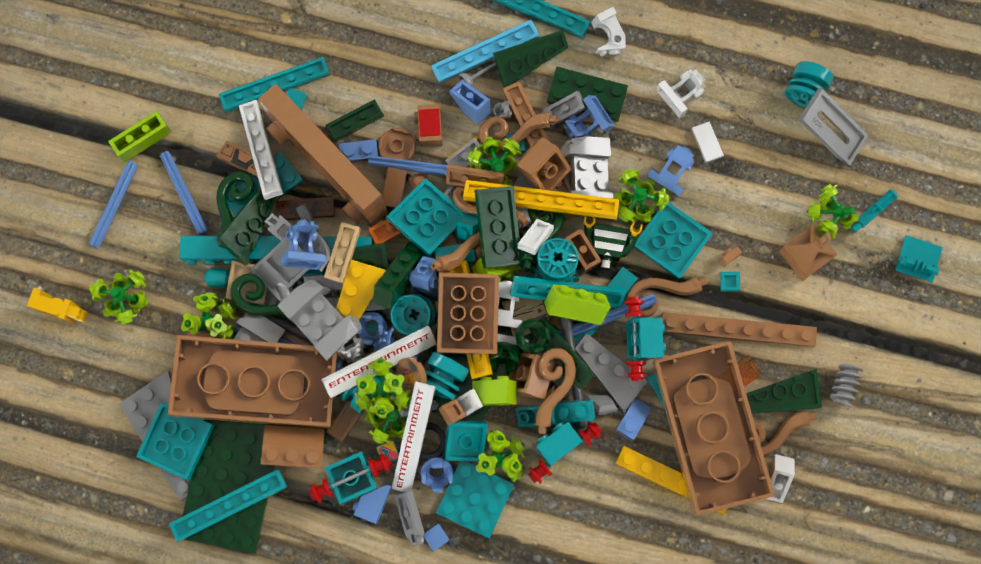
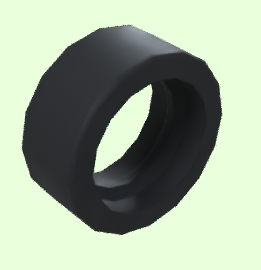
(434, 427)

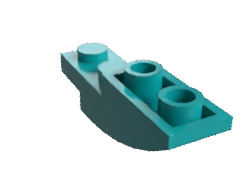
(563, 412)

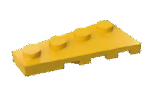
(358, 289)

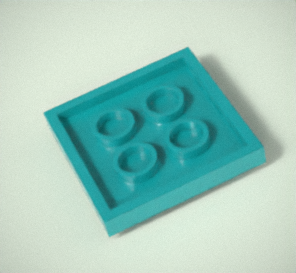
(426, 217)
(672, 240)
(175, 442)
(475, 499)

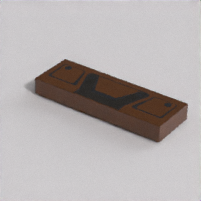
(318, 207)

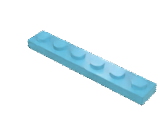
(483, 51)

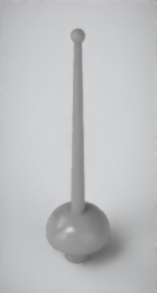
(469, 79)

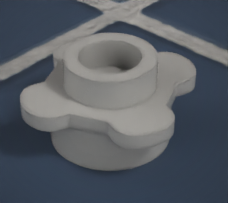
(502, 110)

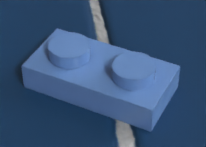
(359, 150)

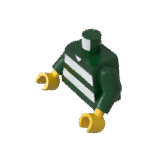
(610, 241)

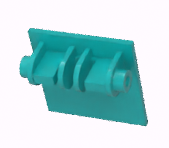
(919, 259)

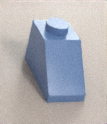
(471, 102)
(633, 419)
(372, 504)

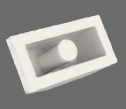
(781, 475)

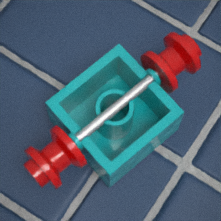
(643, 338)
(558, 445)
(351, 478)

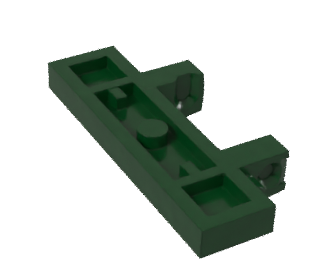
(583, 373)

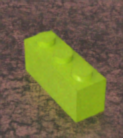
(140, 136)
(577, 304)

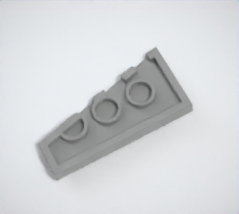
(609, 371)

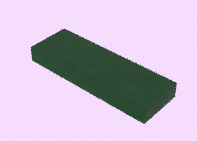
(354, 120)

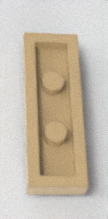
(342, 253)

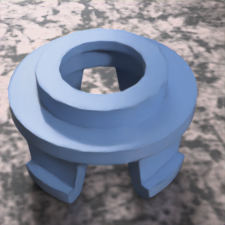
(367, 337)
(436, 483)

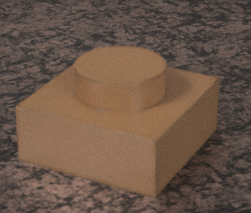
(729, 255)
(452, 412)

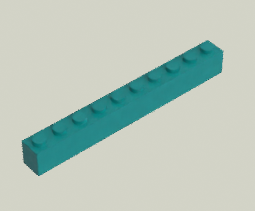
(206, 249)

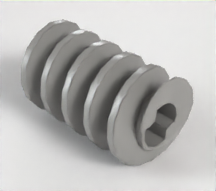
(845, 384)

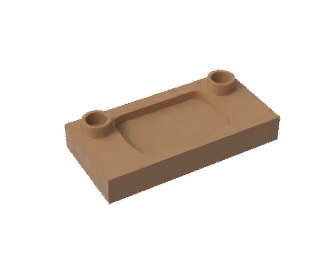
(291, 124)
(250, 382)
(712, 429)

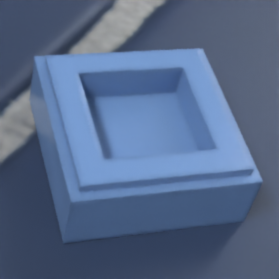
(436, 537)

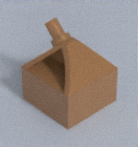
(543, 165)
(808, 252)
(529, 379)

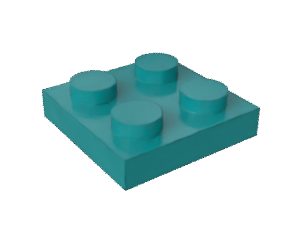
(465, 440)

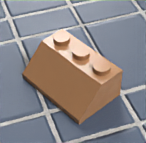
(292, 446)

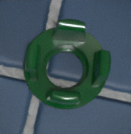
(541, 335)
(510, 358)

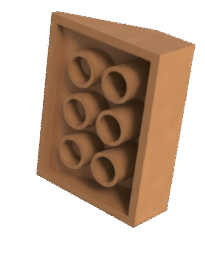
(467, 313)

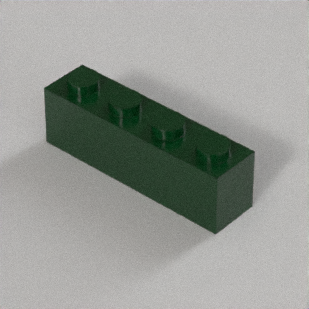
(396, 277)

